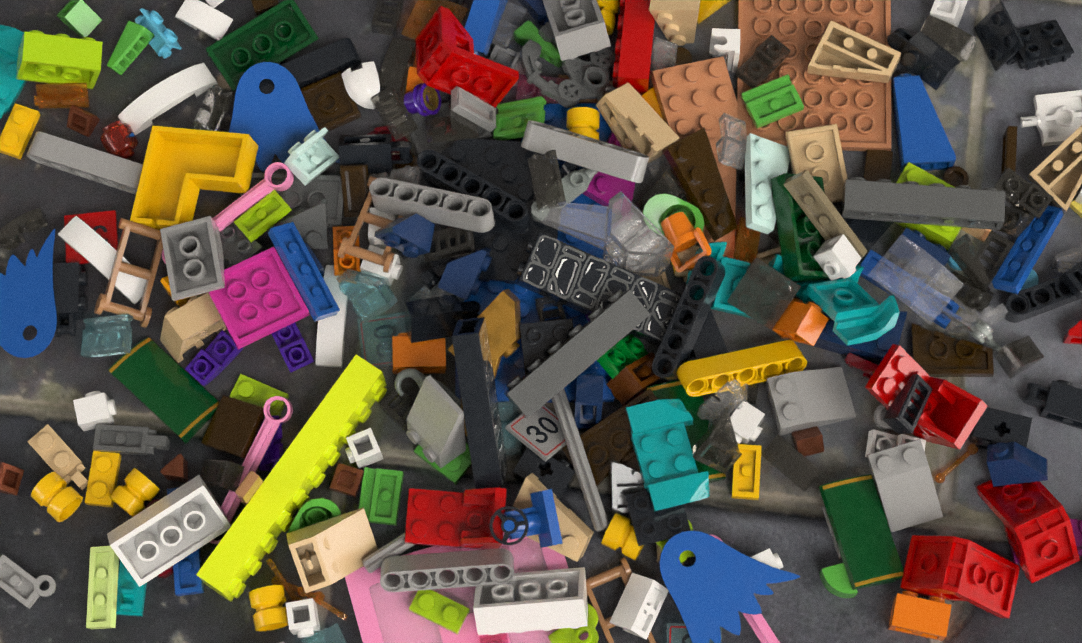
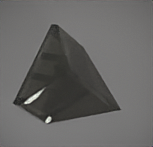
(718, 445)

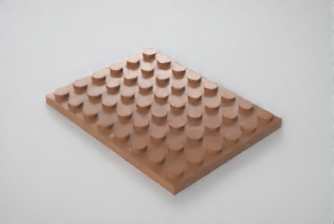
(855, 105)

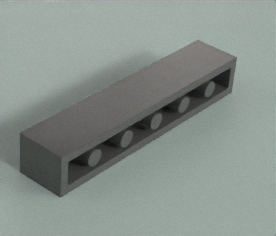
(923, 203)
(577, 353)

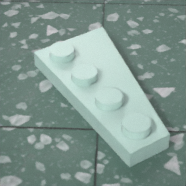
(762, 163)

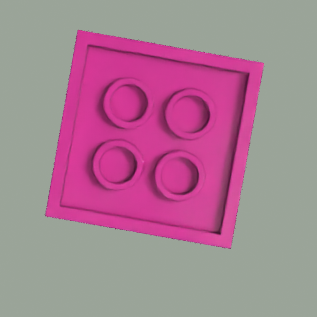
(258, 298)

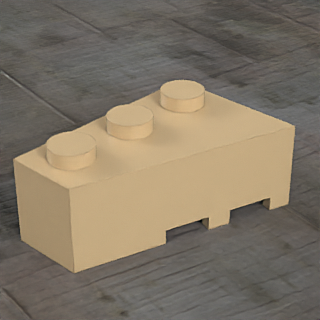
(676, 19)
(852, 56)
(636, 122)
(1061, 171)
(190, 325)
(573, 530)

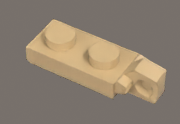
(59, 456)

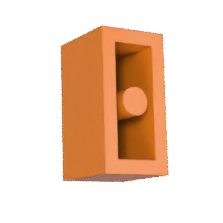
(801, 322)
(424, 355)
(920, 616)

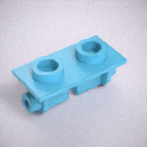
(164, 38)

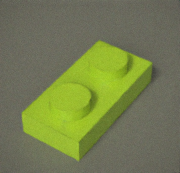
(262, 216)
(257, 393)
(439, 610)

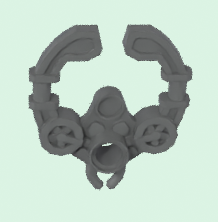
(580, 73)

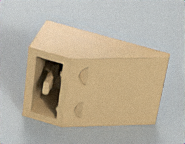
(331, 548)

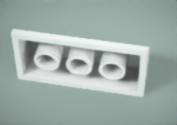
(168, 530)
(533, 602)

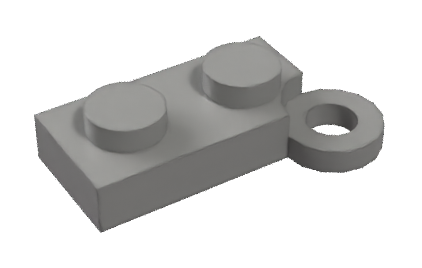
(22, 584)

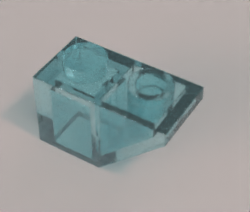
(367, 293)

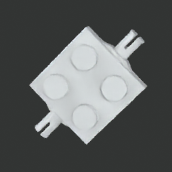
(1055, 116)

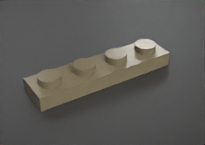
(820, 209)

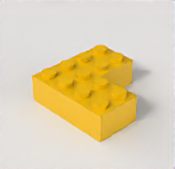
(183, 163)

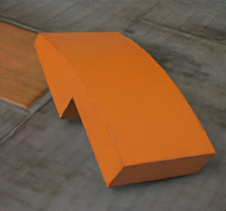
(348, 261)

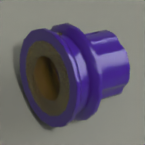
(423, 100)

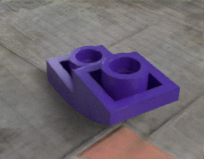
(292, 347)
(214, 359)

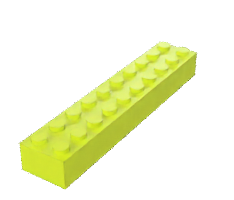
(293, 479)

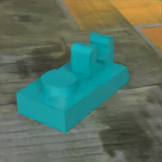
(129, 594)

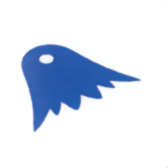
(272, 119)
(28, 301)
(715, 585)

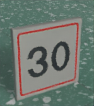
(539, 432)

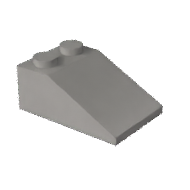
(576, 27)
(193, 257)
(809, 399)
(436, 424)
(905, 485)

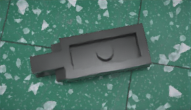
(128, 440)

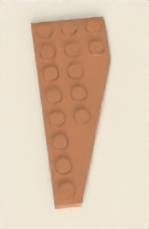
(696, 98)

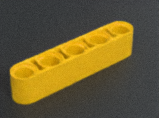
(745, 366)

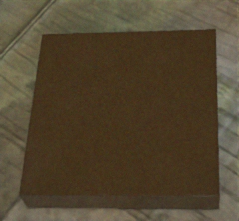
(330, 102)
(234, 427)

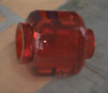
(119, 139)

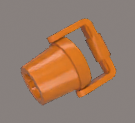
(683, 236)

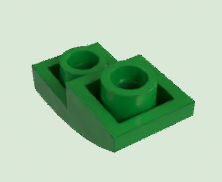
(621, 355)

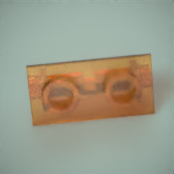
(61, 95)
(746, 242)

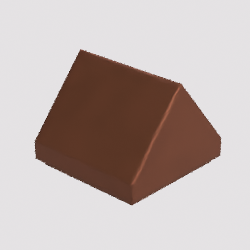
(81, 121)
(808, 441)
(176, 469)
(10, 478)

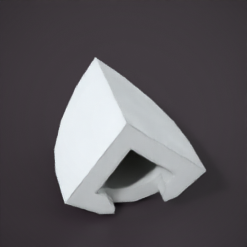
(362, 84)

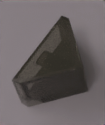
(1018, 356)

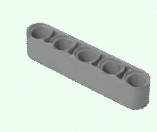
(585, 151)
(85, 162)
(432, 204)
(459, 567)

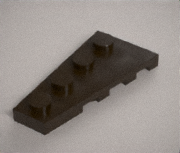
(700, 177)
(610, 439)

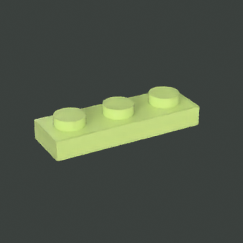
(102, 588)

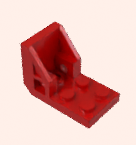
(448, 60)
(949, 409)
(454, 518)
(1034, 526)
(960, 572)

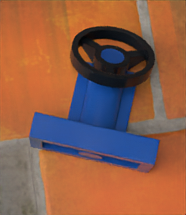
(539, 520)

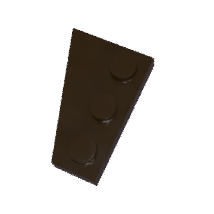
(949, 356)

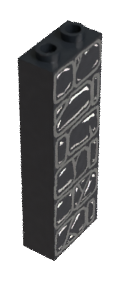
(588, 282)
(480, 403)

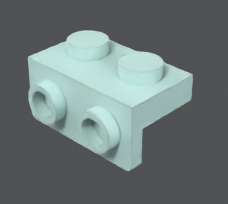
(311, 157)

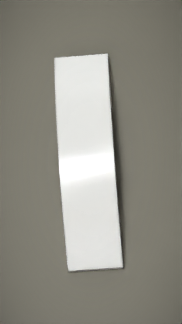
(166, 95)
(101, 256)
(331, 330)

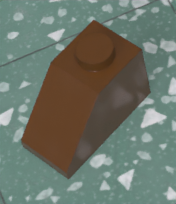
(634, 379)

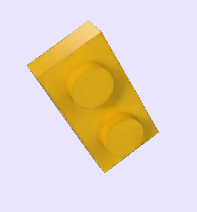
(18, 131)
(747, 473)
(102, 478)

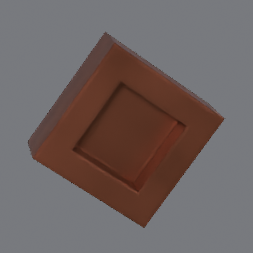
(347, 480)

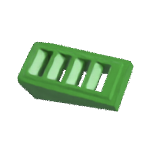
(529, 31)
(129, 46)

